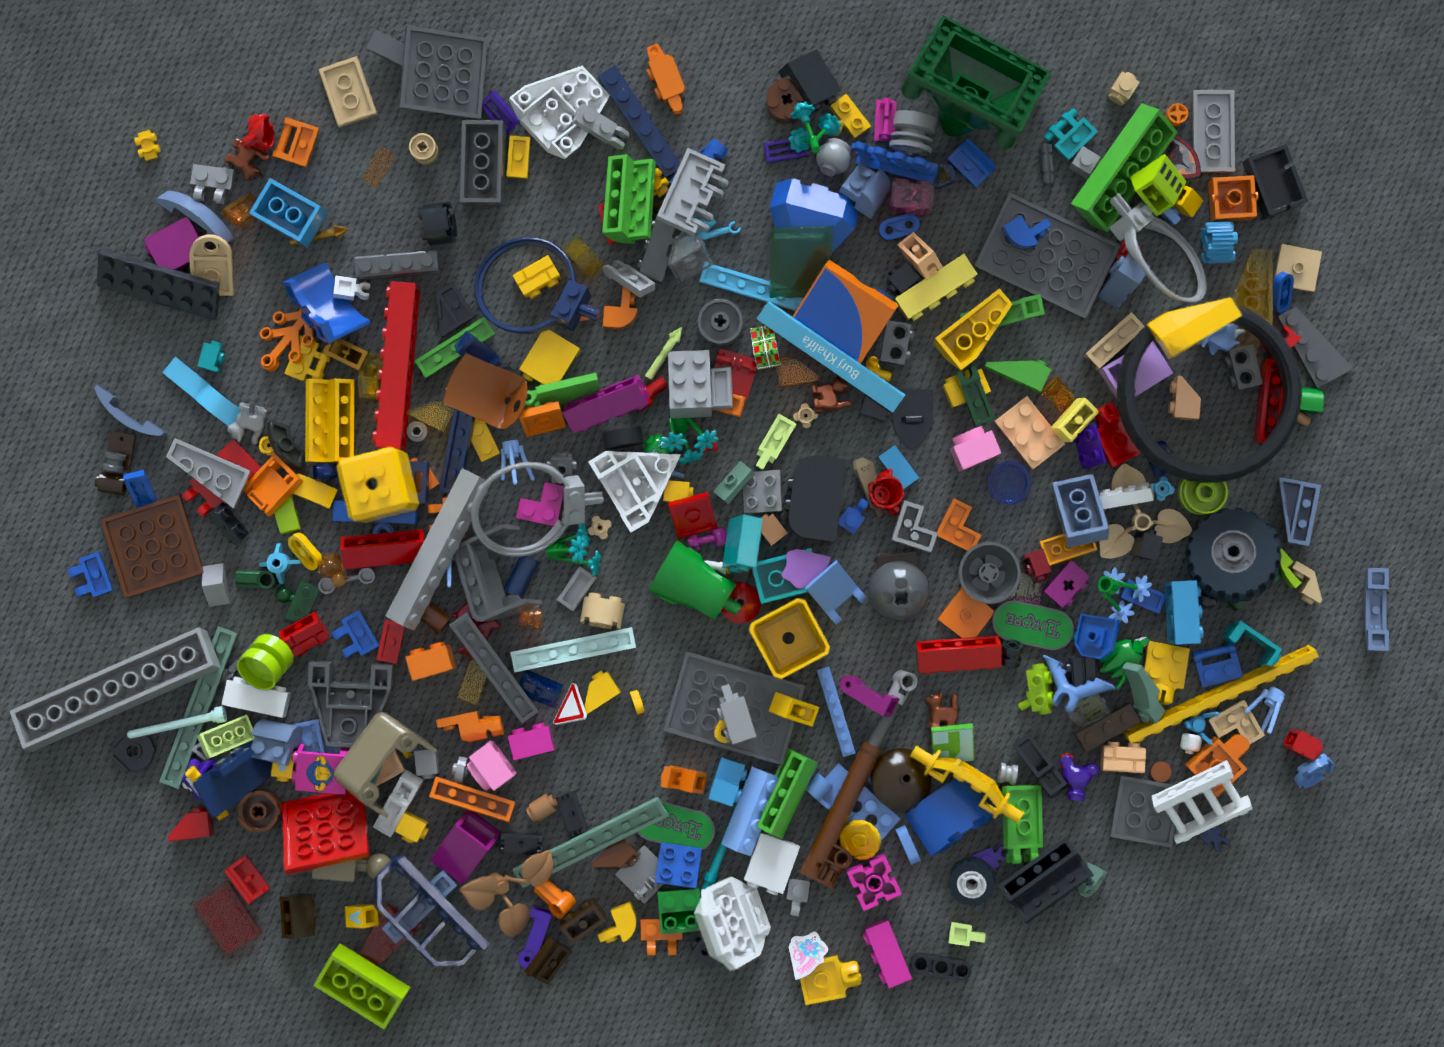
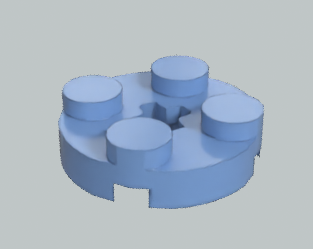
(1313, 772)

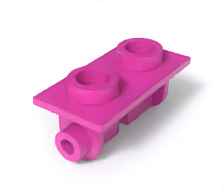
(884, 119)

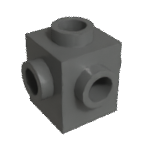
(559, 459)

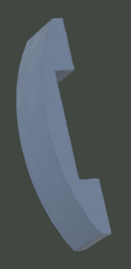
(195, 211)
(109, 400)
(1375, 609)
(421, 908)

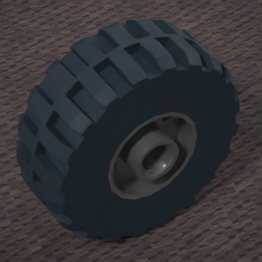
(1238, 534)

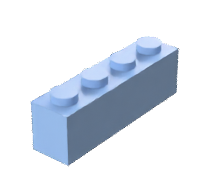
(743, 829)

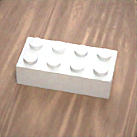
(1127, 496)

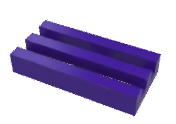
(494, 96)
(781, 150)

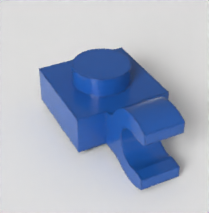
(852, 518)

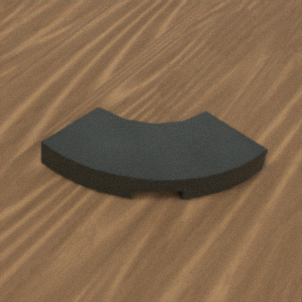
(284, 446)

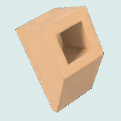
(1185, 400)

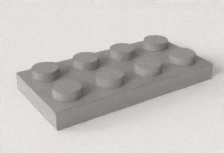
(1214, 130)

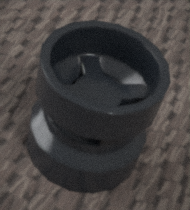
(1011, 653)

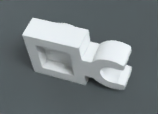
(346, 288)

